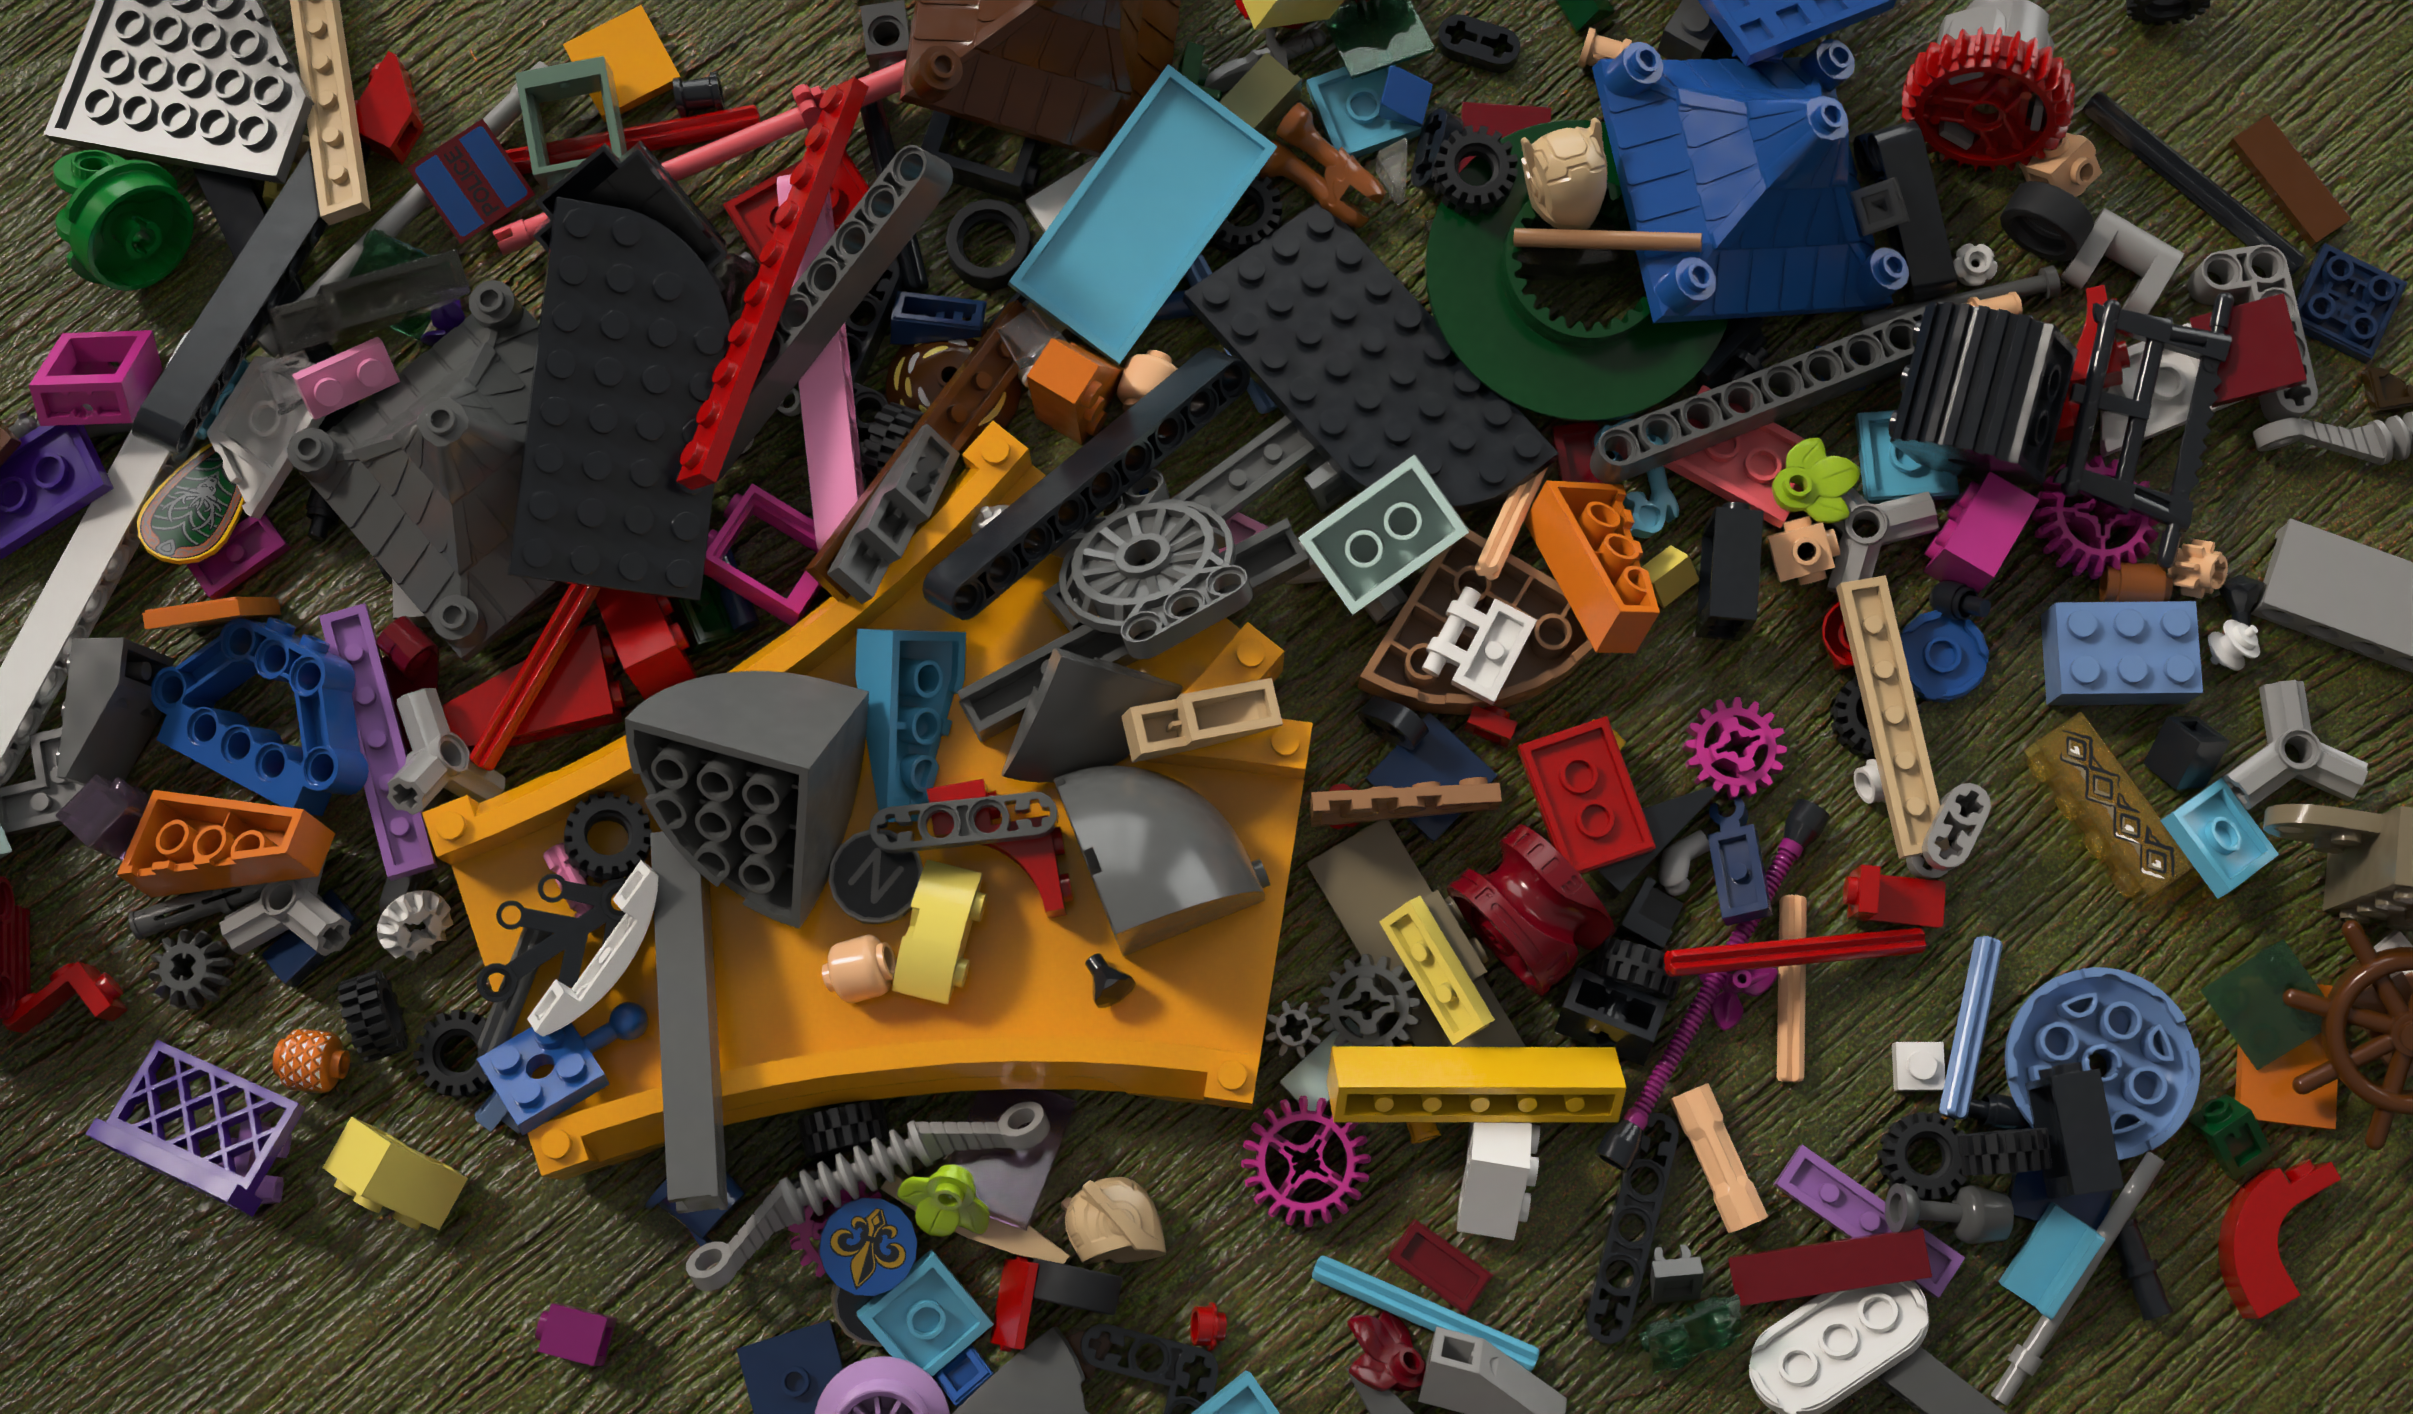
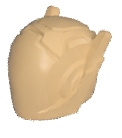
(1566, 175)
(1113, 1222)

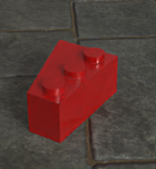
(646, 639)

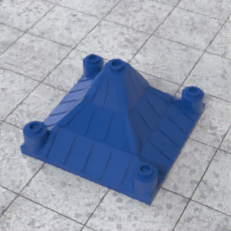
(1755, 168)

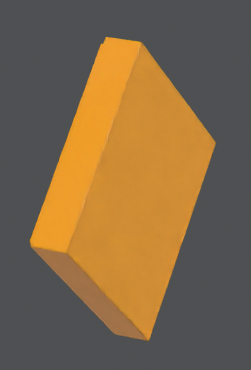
(633, 53)

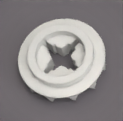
(414, 909)

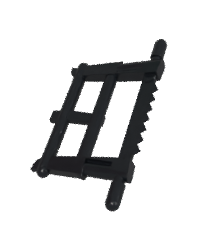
(2120, 492)

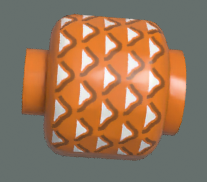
(310, 1060)

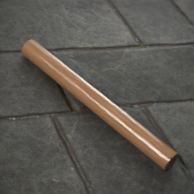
(1608, 239)

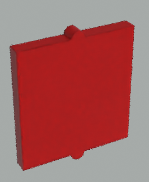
(1014, 1303)

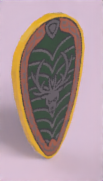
(191, 511)

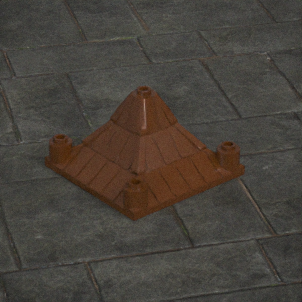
(1040, 65)

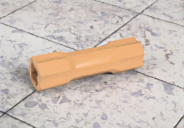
(1731, 1188)

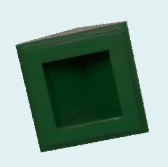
(1585, 13)

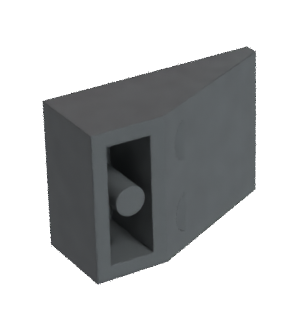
(107, 708)

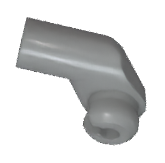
(1676, 862)

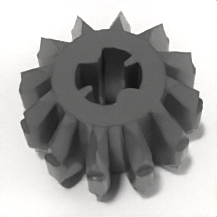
(206, 969)

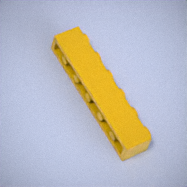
(1475, 1084)

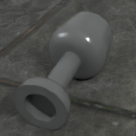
(1974, 1213)

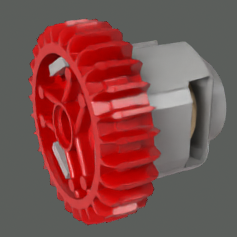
(1991, 87)

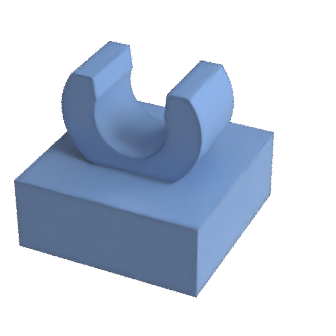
(492, 1112)

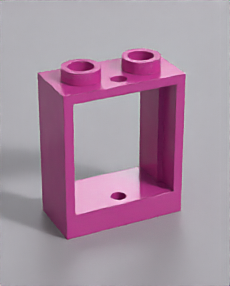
(81, 373)
(783, 518)

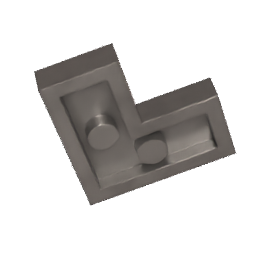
(36, 802)

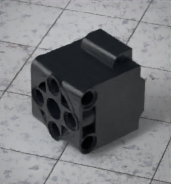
(641, 185)

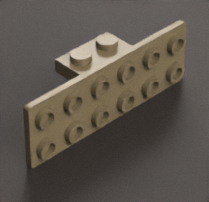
(1371, 879)

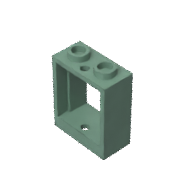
(559, 83)

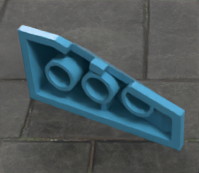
(910, 695)

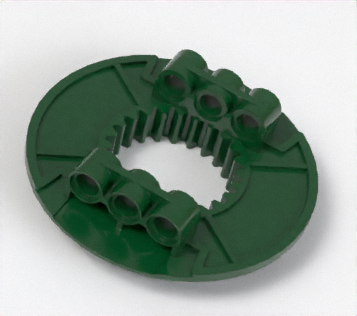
(1521, 351)

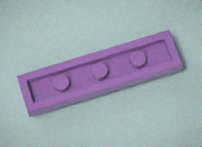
(1856, 1211)

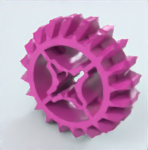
(2092, 551)
(1283, 1196)

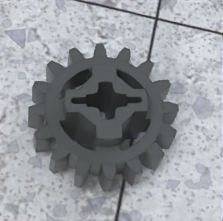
(1369, 983)

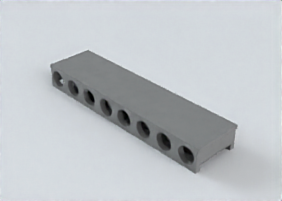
(2341, 587)

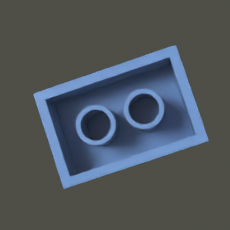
(2121, 653)

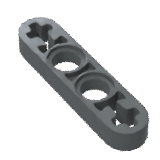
(964, 830)

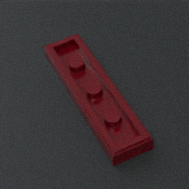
(1830, 1266)

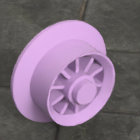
(882, 1387)

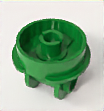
(121, 219)

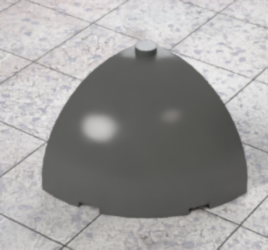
(753, 779)
(1157, 853)

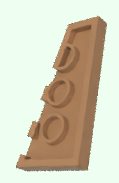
(1408, 802)

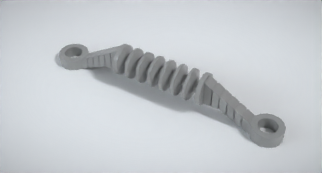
(2371, 442)
(924, 1140)

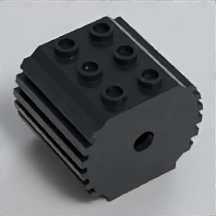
(1983, 393)

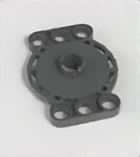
(1179, 570)

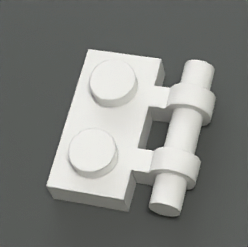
(1492, 651)

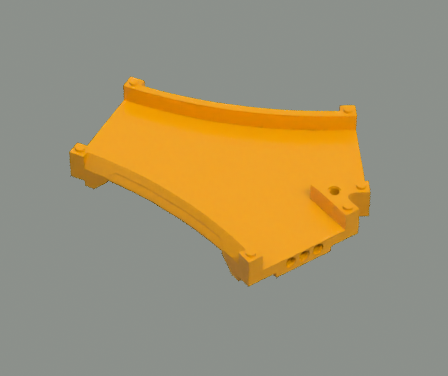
(1027, 999)

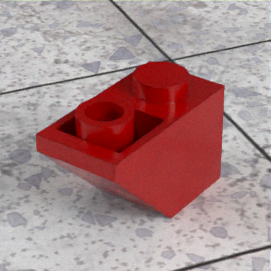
(389, 111)

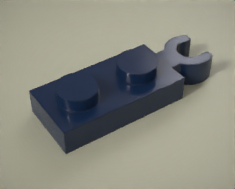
(1738, 867)

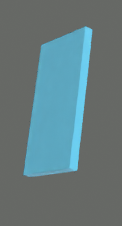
(1142, 215)

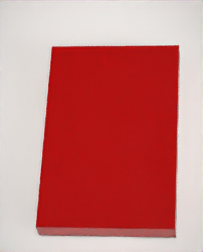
(756, 208)
(1586, 796)

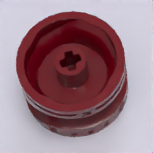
(1532, 910)

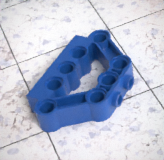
(253, 755)

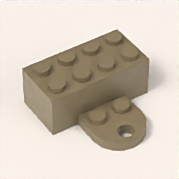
(2366, 859)

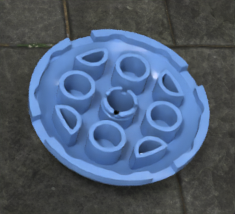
(2133, 1027)

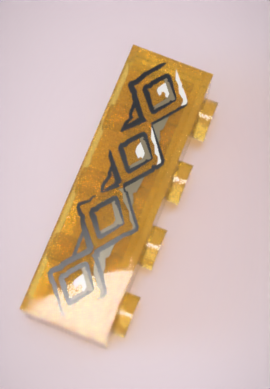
(2107, 809)

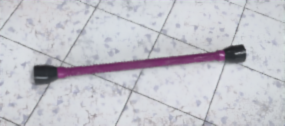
(1624, 1140)

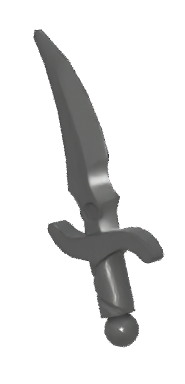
(1231, 72)

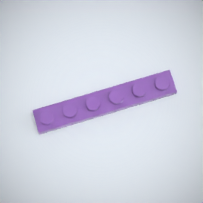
(400, 835)

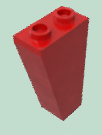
(572, 700)

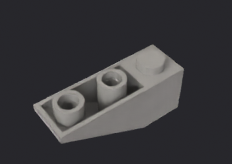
(1478, 1378)

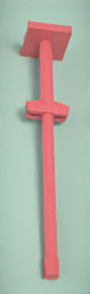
(880, 84)

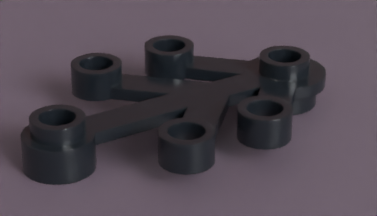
(568, 934)

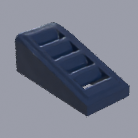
(935, 318)

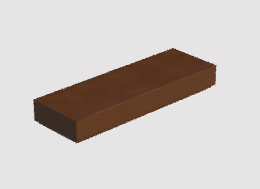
(2289, 181)

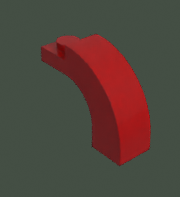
(2251, 1230)

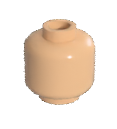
(1142, 375)
(859, 968)

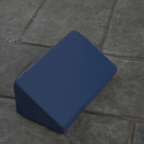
(294, 958)

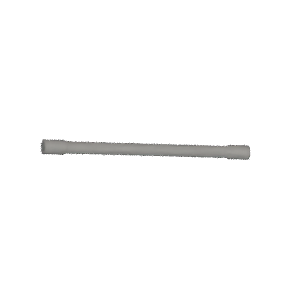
(399, 215)

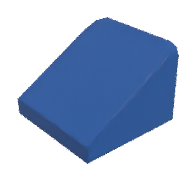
(1405, 97)
(964, 1375)

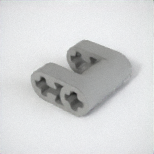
(2133, 250)
(1960, 810)

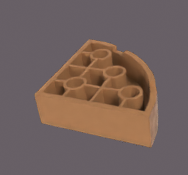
(1548, 657)

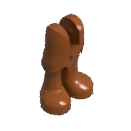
(1341, 168)

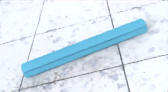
(1417, 1308)

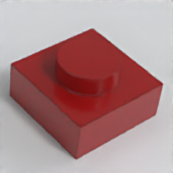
(1491, 724)

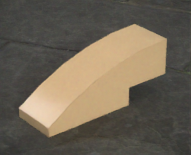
(1201, 719)

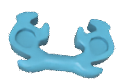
(1662, 505)

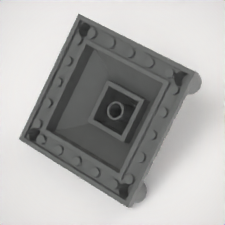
(436, 472)

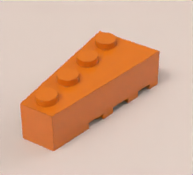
(220, 843)

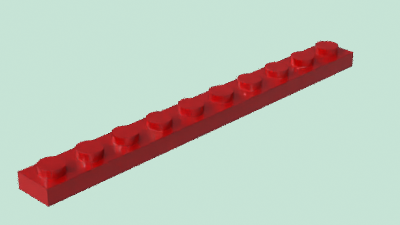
(769, 291)

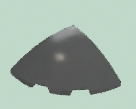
(1077, 716)
(1035, 1381)

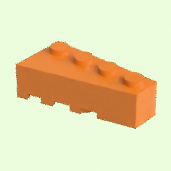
(1595, 561)

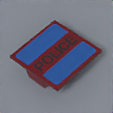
(471, 181)

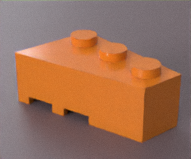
(1072, 388)

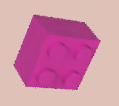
(1979, 532)

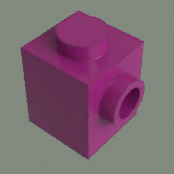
(575, 1334)

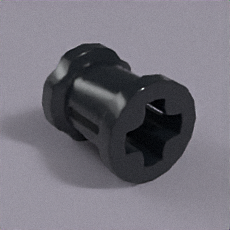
(698, 94)

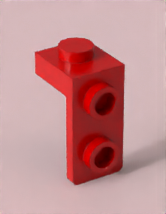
(1893, 898)
(96, 990)

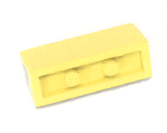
(1436, 970)

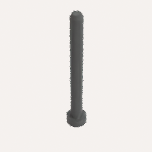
(2046, 283)

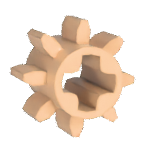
(2199, 569)

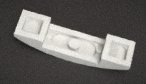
(564, 1005)

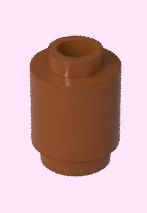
(2135, 583)

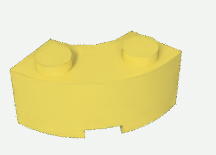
(940, 923)

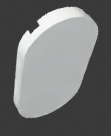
(1836, 1346)

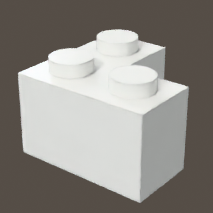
(1497, 1177)

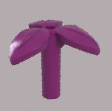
(1727, 1007)

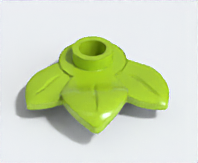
(1820, 477)
(945, 1201)

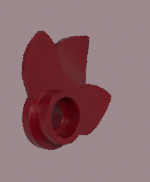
(1388, 1354)

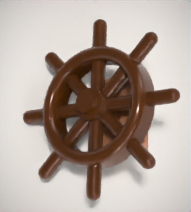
(2380, 1001)

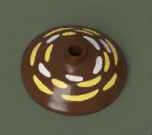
(918, 375)

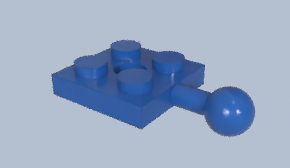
(574, 1072)

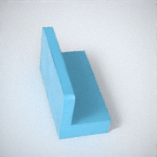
(2052, 1260)

